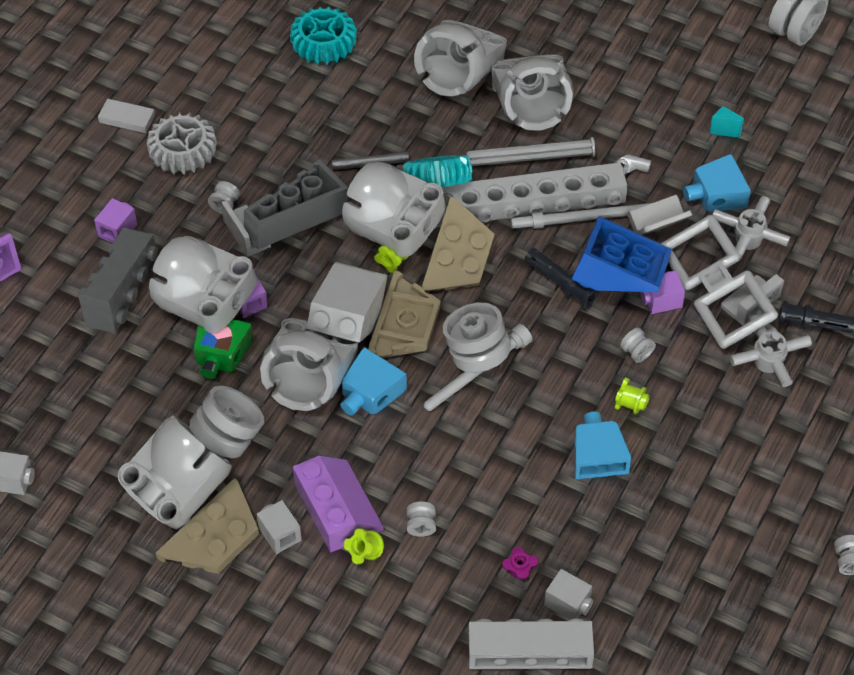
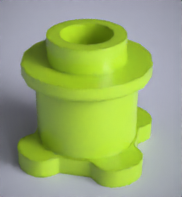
(388, 259)
(631, 397)
(364, 545)

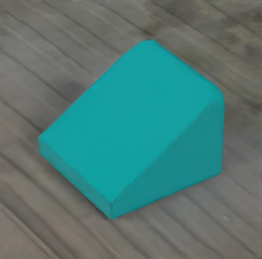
(726, 123)

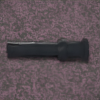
(561, 277)
(808, 317)

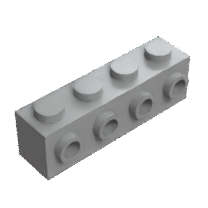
(531, 644)

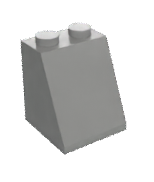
(348, 302)

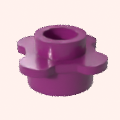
(519, 571)

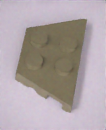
(458, 251)
(404, 320)
(214, 533)

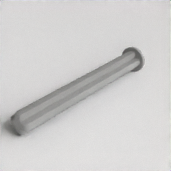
(532, 152)

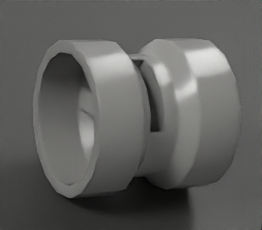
(845, 550)

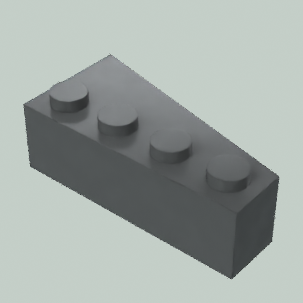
(296, 206)
(117, 282)

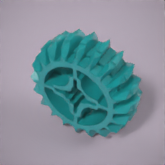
(323, 39)
(441, 170)

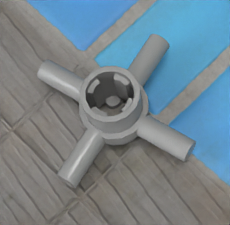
(751, 227)
(771, 352)

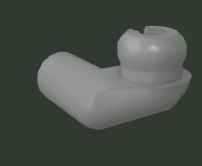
(631, 163)

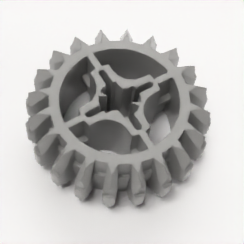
(181, 143)

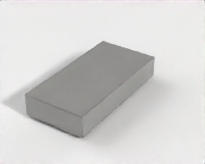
(126, 115)

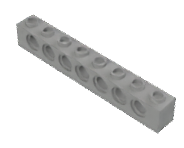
(541, 192)

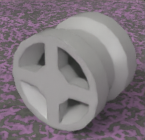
(223, 192)
(637, 345)
(421, 519)

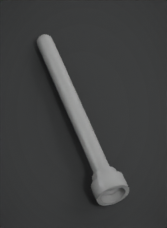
(519, 338)

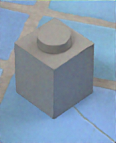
(15, 473)
(278, 526)
(568, 596)

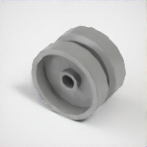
(797, 19)
(476, 337)
(226, 421)

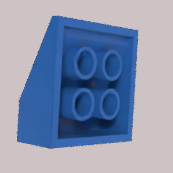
(621, 260)

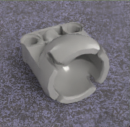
(457, 56)
(536, 99)
(393, 207)
(201, 282)
(305, 365)
(173, 473)

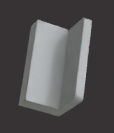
(657, 215)
(235, 222)
(743, 305)

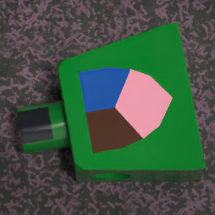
(222, 349)

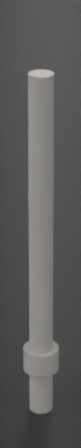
(538, 220)

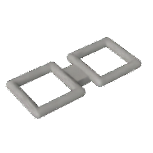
(719, 282)

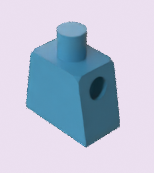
(719, 186)
(371, 384)
(599, 449)

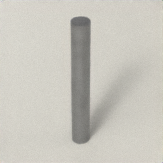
(362, 161)

